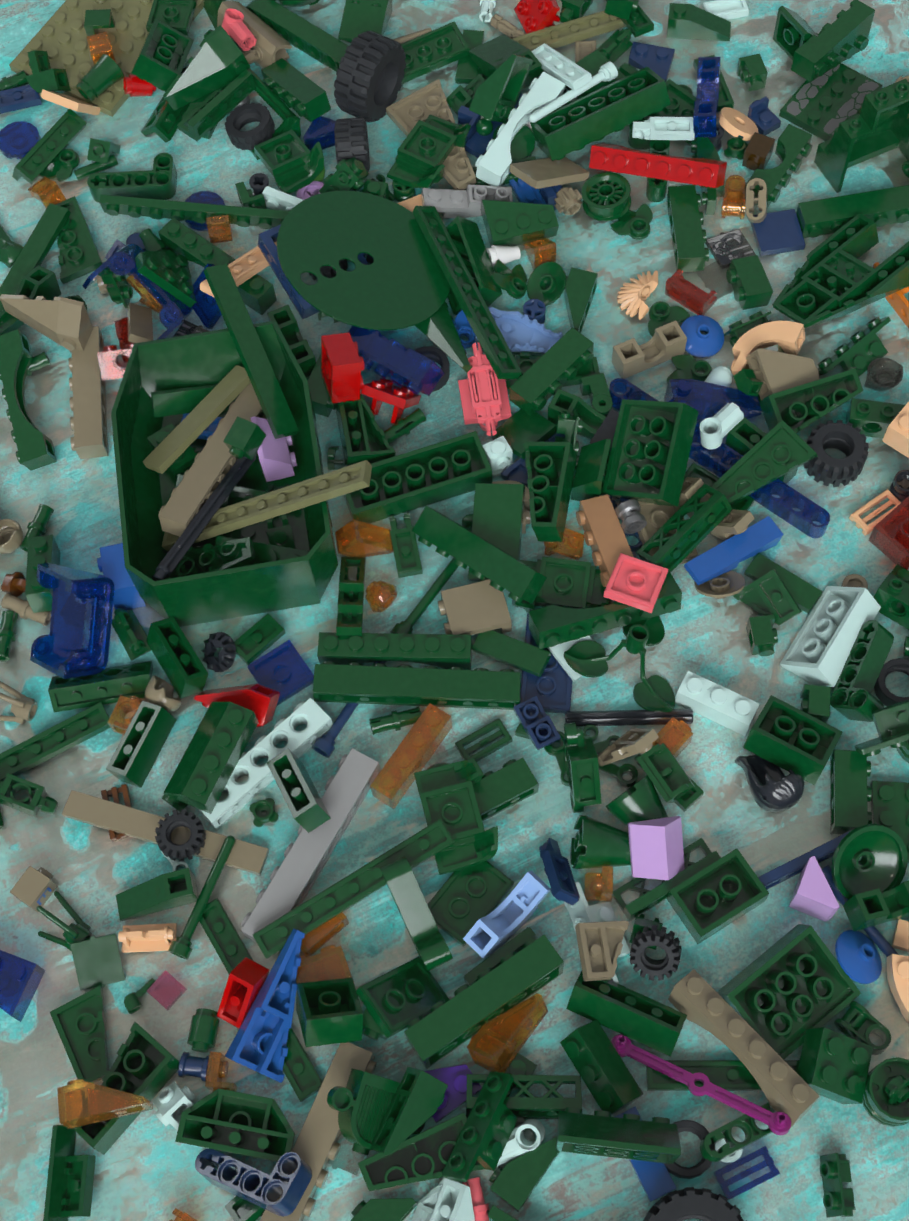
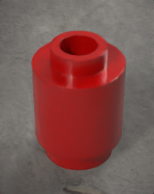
(137, 87)

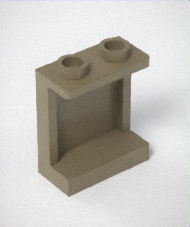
(474, 609)

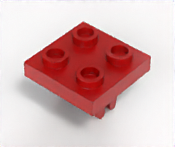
(537, 14)
(385, 391)

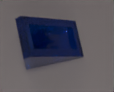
(320, 131)

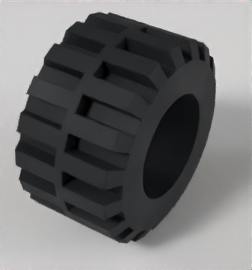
(352, 140)
(839, 437)

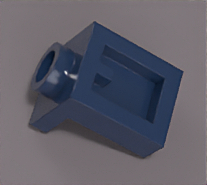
(763, 117)

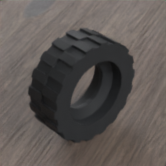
(246, 114)

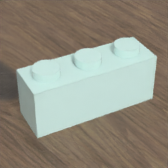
(716, 703)

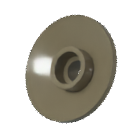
(722, 586)

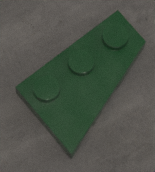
(84, 1034)

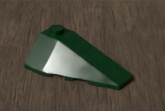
(212, 68)
(215, 558)

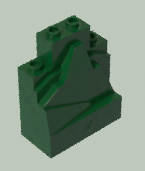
(873, 130)

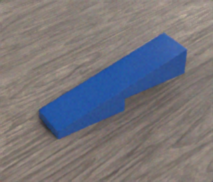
(734, 550)

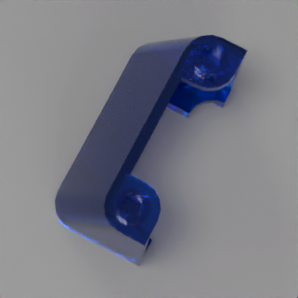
(78, 622)

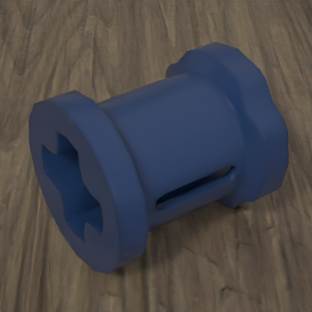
(193, 1066)

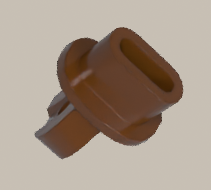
(14, 584)

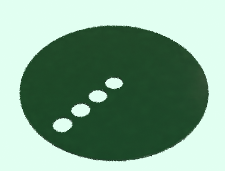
(389, 294)

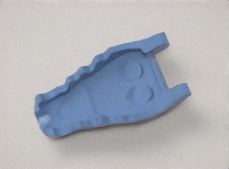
(522, 333)

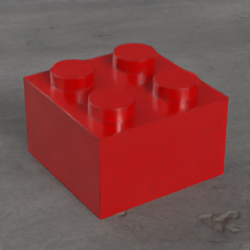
(341, 367)

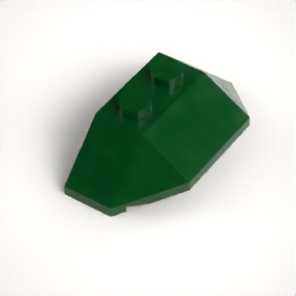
(237, 1125)

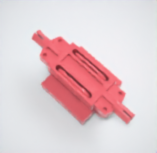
(483, 394)

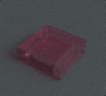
(166, 990)

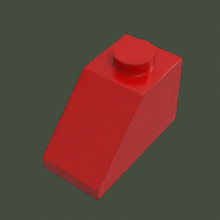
(241, 991)

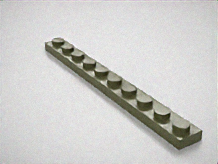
(283, 501)

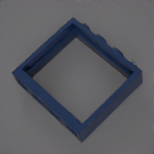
(269, 250)

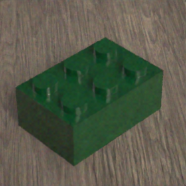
(162, 55)
(792, 739)
(717, 896)

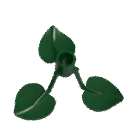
(590, 661)

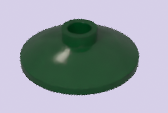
(546, 282)

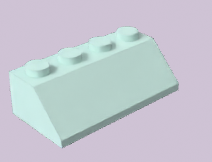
(830, 634)

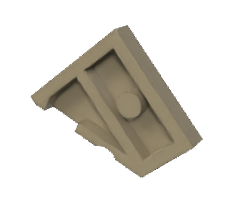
(629, 744)

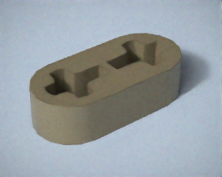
(751, 200)

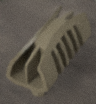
(269, 44)

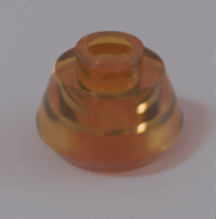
(380, 595)

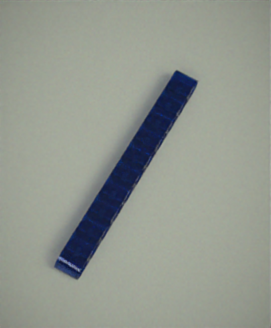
(780, 506)

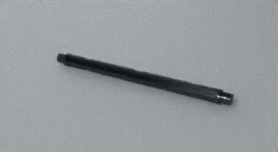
(202, 519)

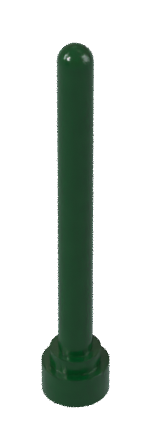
(405, 627)
(182, 945)

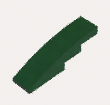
(351, 596)

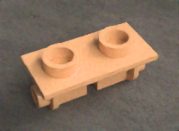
(147, 937)

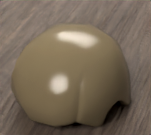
(10, 536)
(161, 694)

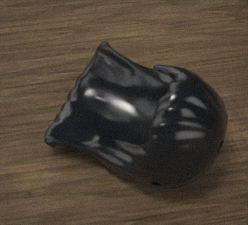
(769, 784)

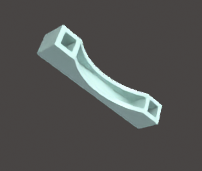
(496, 162)

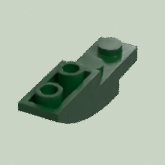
(705, 149)

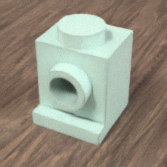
(498, 455)

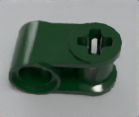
(863, 1026)

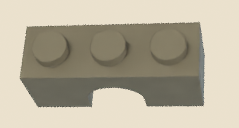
(633, 358)

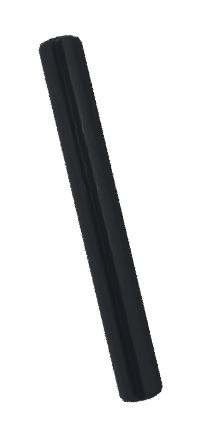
(627, 717)

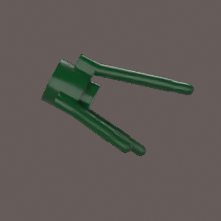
(72, 932)

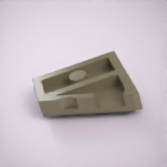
(599, 948)

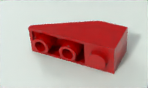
(253, 697)

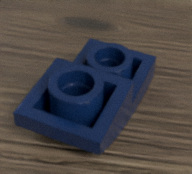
(536, 723)

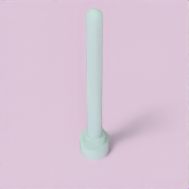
(606, 73)

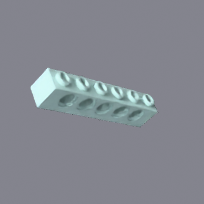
(259, 777)

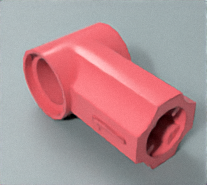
(237, 30)

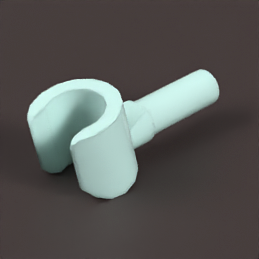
(176, 864)

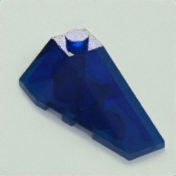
(710, 398)

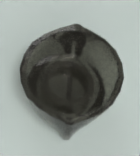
(883, 374)

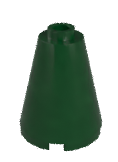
(638, 803)
(598, 845)

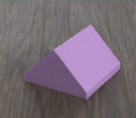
(656, 848)
(813, 893)

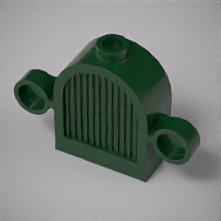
(581, 768)
(363, 1107)

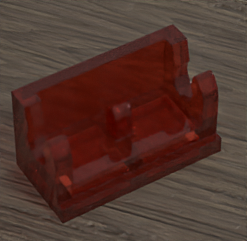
(689, 294)

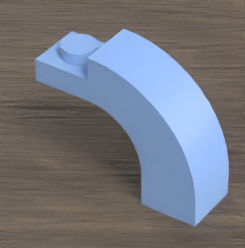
(502, 923)

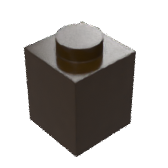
(758, 151)

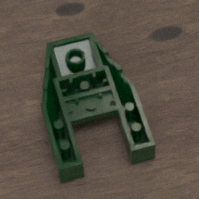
(838, 282)

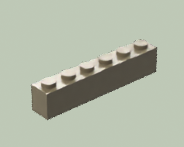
(88, 400)

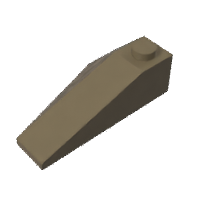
(58, 319)

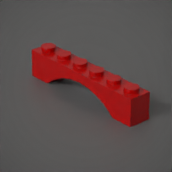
(664, 167)

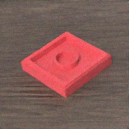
(635, 583)

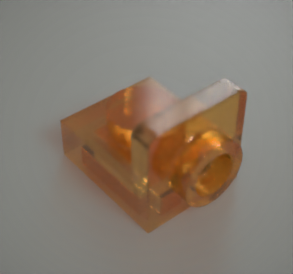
(47, 192)
(599, 885)
(216, 1071)

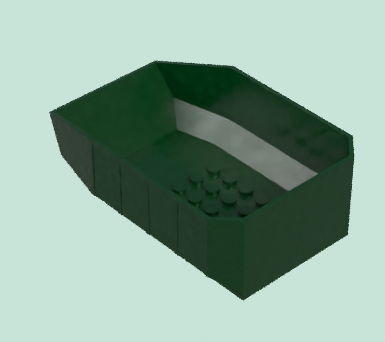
(232, 592)

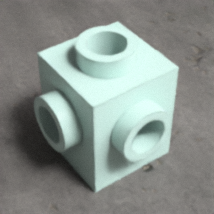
(172, 1102)

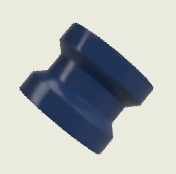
(533, 307)

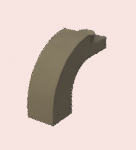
(734, 523)

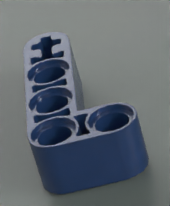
(247, 1178)

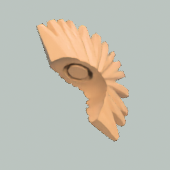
(635, 293)

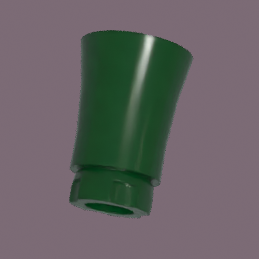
(99, 78)

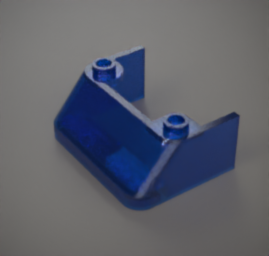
(123, 263)

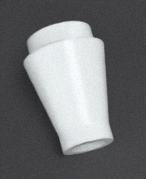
(503, 253)

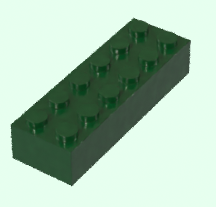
(601, 113)
(421, 478)
(484, 1000)

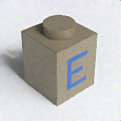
(34, 887)

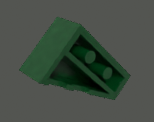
(517, 222)
(360, 434)

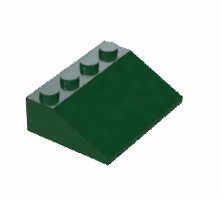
(650, 451)
(790, 990)
(617, 1137)

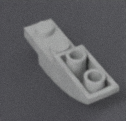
(464, 202)

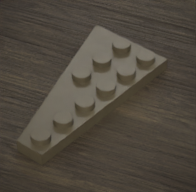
(418, 106)

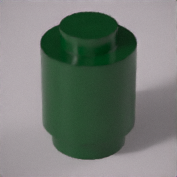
(203, 1030)

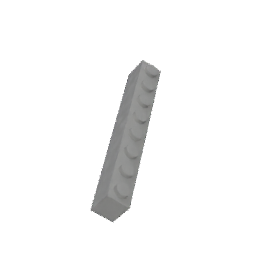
(312, 850)

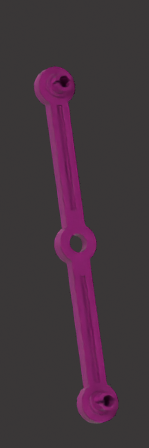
(778, 1122)

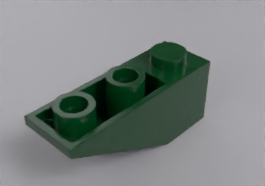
(158, 894)

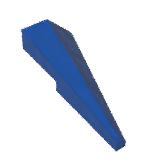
(264, 1032)

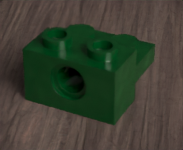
(894, 596)

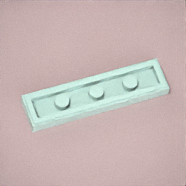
(561, 67)

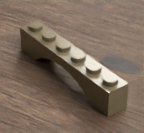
(778, 1081)

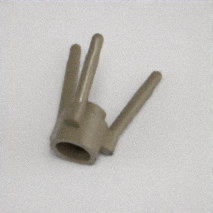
(22, 707)

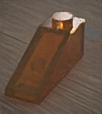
(505, 1035)
(89, 1103)

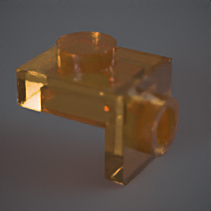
(219, 229)
(571, 546)

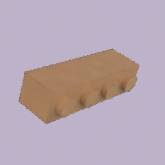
(603, 534)

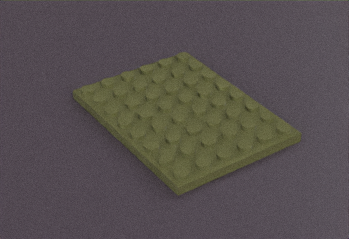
(68, 45)

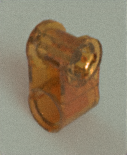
(734, 197)

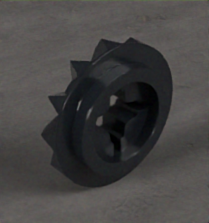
(226, 655)

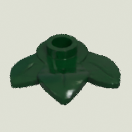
(62, 166)
(634, 223)
(510, 280)
(669, 315)
(688, 367)

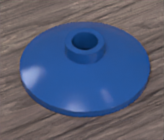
(699, 344)
(858, 957)

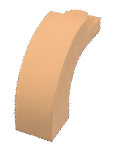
(786, 334)

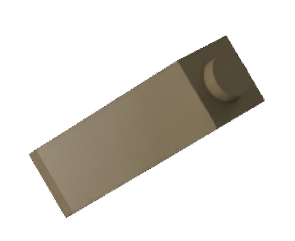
(781, 370)

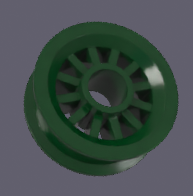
(606, 196)

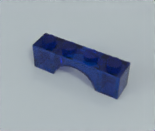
(707, 97)

